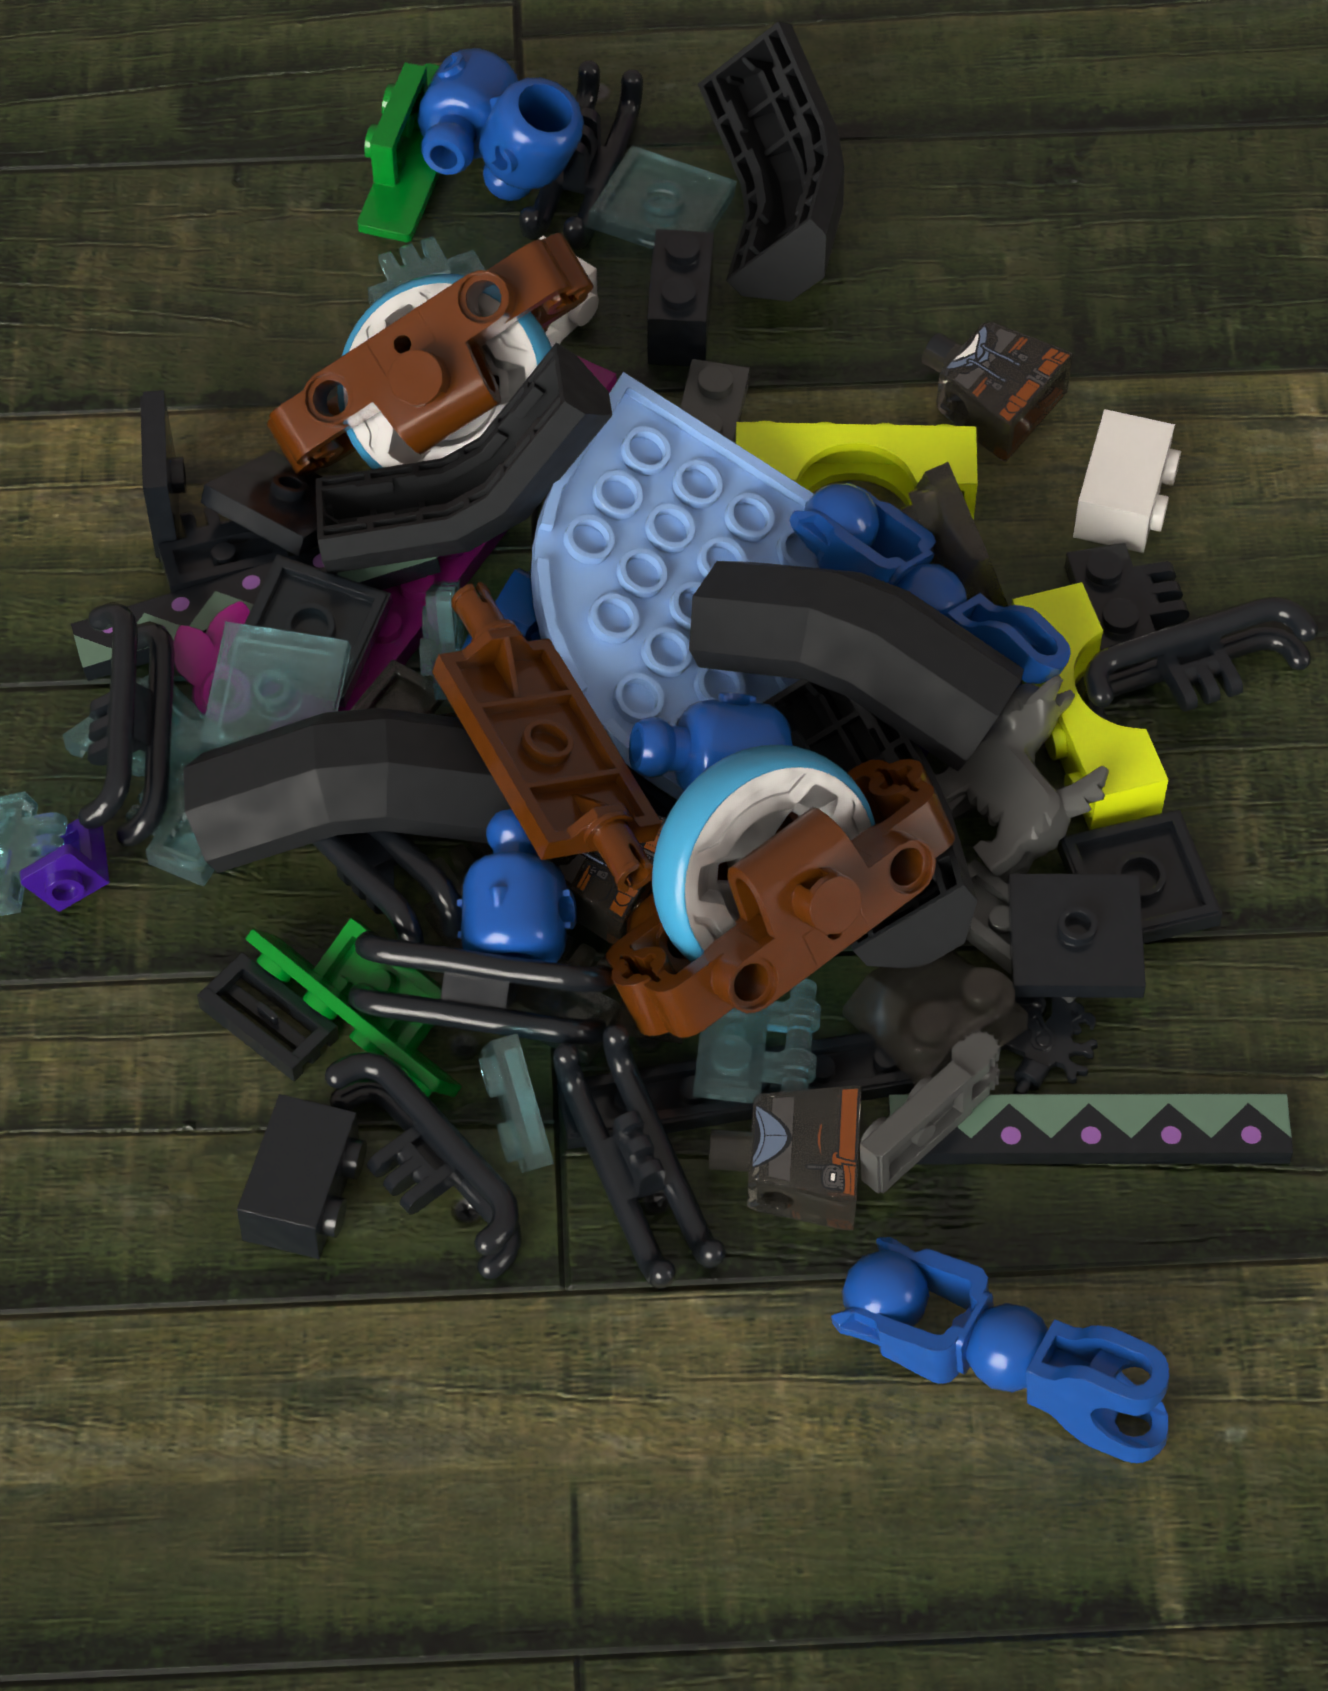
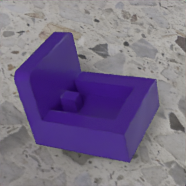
(70, 870)

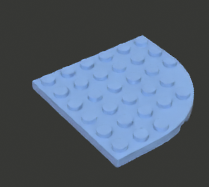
(631, 544)

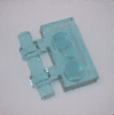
(734, 1055)

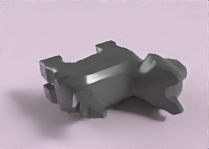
(1011, 789)

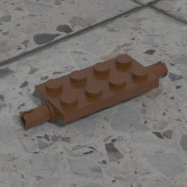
(545, 743)

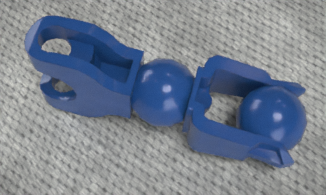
(848, 520)
(1065, 1368)

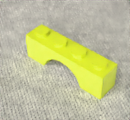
(864, 452)
(1087, 741)

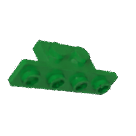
(399, 170)
(329, 995)

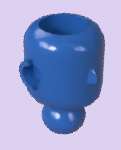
(459, 106)
(529, 137)
(704, 736)
(514, 898)

